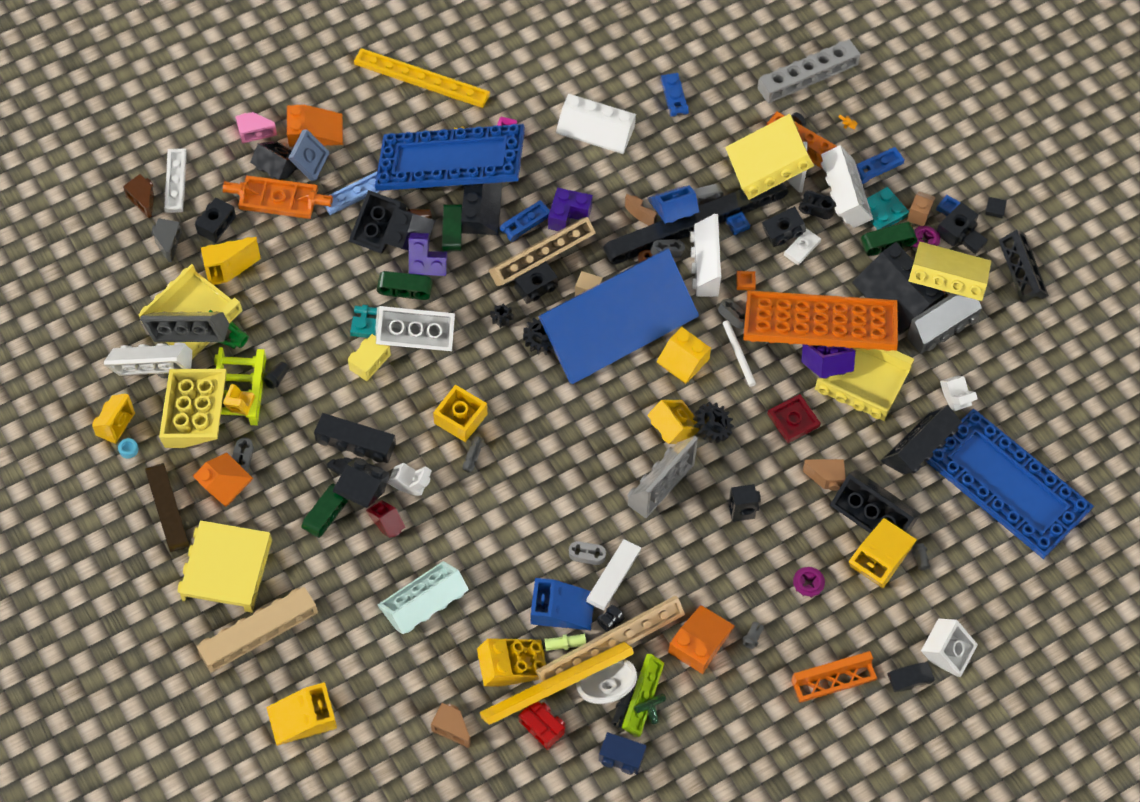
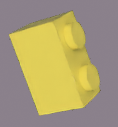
(368, 358)

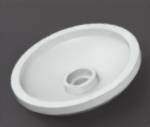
(608, 683)

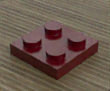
(793, 418)

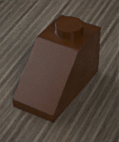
(141, 194)

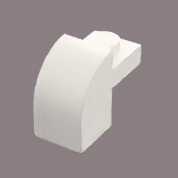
(957, 393)
(409, 480)

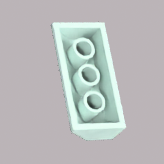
(423, 597)

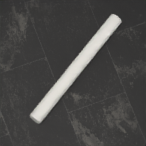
(739, 353)

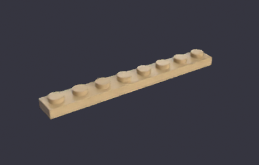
(627, 632)

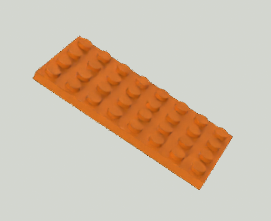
(821, 320)

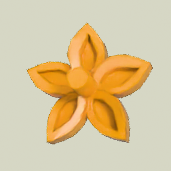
(848, 122)

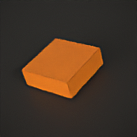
(745, 280)

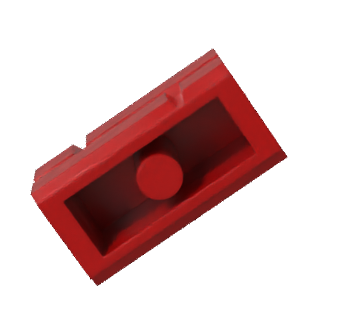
(542, 723)

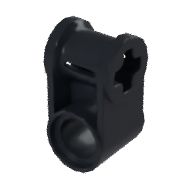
(817, 204)

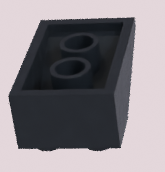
(375, 221)

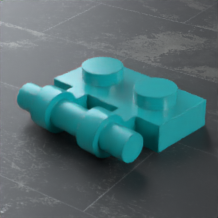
(362, 325)

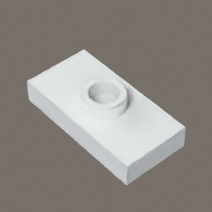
(802, 247)

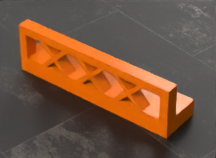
(832, 669)

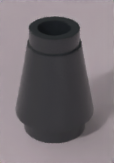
(275, 375)

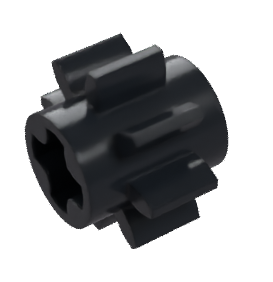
(501, 315)

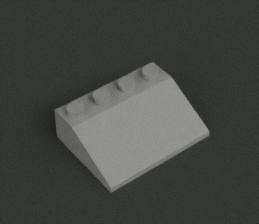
(663, 477)

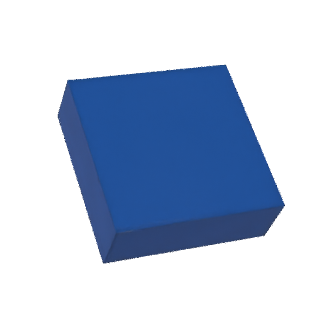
(947, 205)
(738, 223)

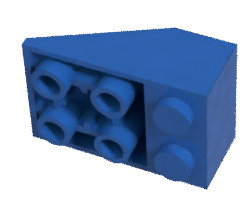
(675, 203)
(560, 605)

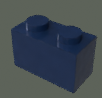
(622, 753)

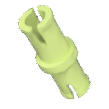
(565, 642)

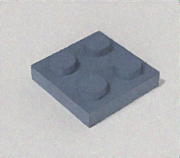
(308, 155)

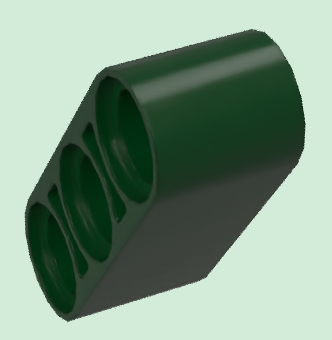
(452, 227)
(879, 240)
(404, 285)
(324, 512)

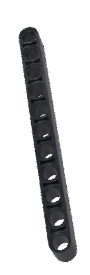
(632, 244)

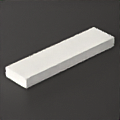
(175, 180)
(613, 574)

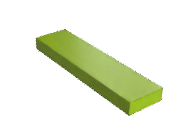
(643, 691)

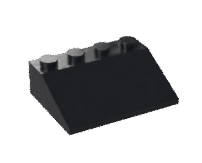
(888, 279)

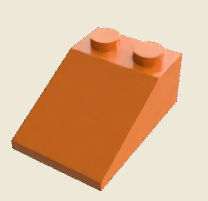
(321, 123)
(700, 638)

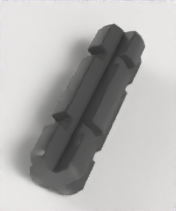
(473, 454)

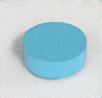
(128, 448)

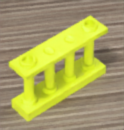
(259, 364)

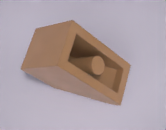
(921, 208)
(826, 472)
(450, 724)

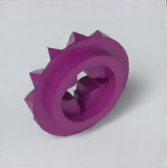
(929, 233)
(809, 573)

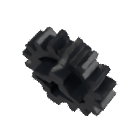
(536, 337)
(713, 422)

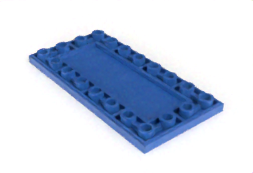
(450, 157)
(618, 316)
(1010, 484)

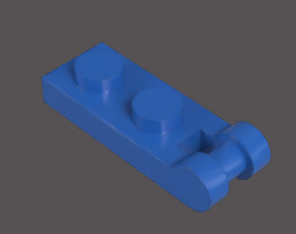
(674, 94)
(879, 164)
(525, 220)

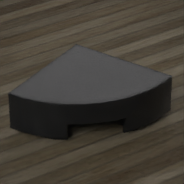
(338, 465)

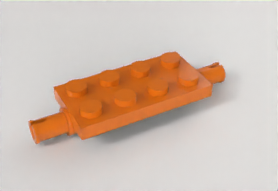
(277, 196)

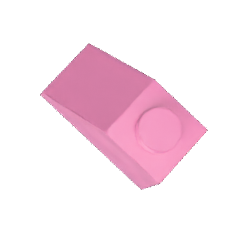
(254, 127)

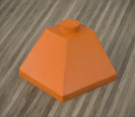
(223, 478)

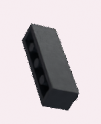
(355, 438)

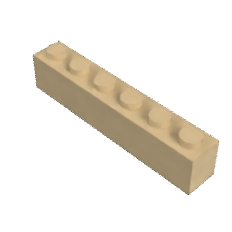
(542, 251)
(257, 629)

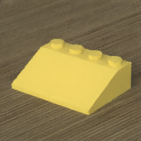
(192, 407)

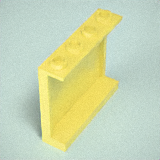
(769, 156)
(950, 271)
(193, 294)
(872, 384)
(225, 564)

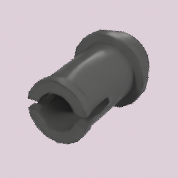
(921, 556)
(753, 635)

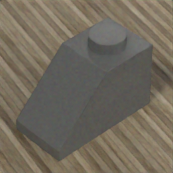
(167, 236)

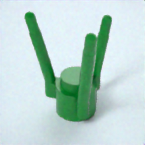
(237, 336)

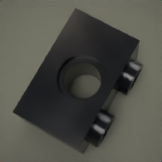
(223, 215)
(788, 218)
(949, 228)
(540, 274)
(743, 502)

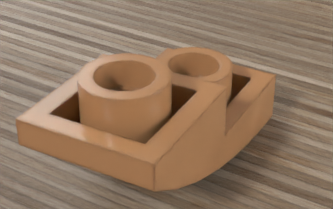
(635, 207)

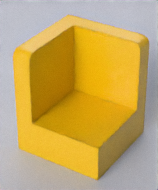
(238, 401)

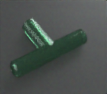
(650, 706)

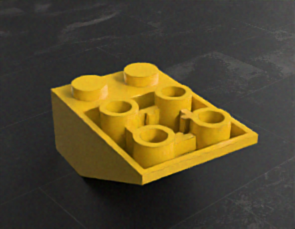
(229, 259)
(882, 552)
(510, 661)
(302, 714)

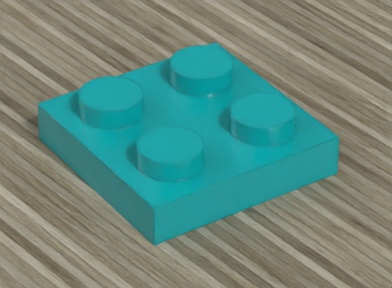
(886, 209)

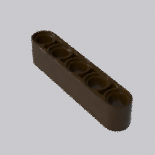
(167, 507)

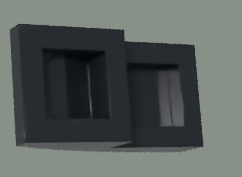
(910, 676)

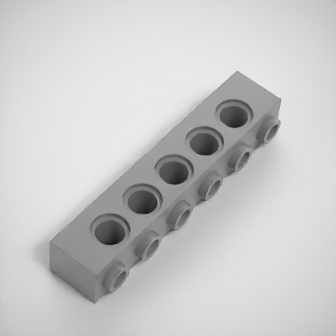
(808, 71)

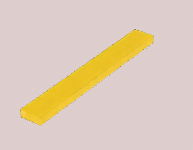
(422, 78)
(556, 683)

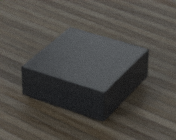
(995, 207)
(974, 241)

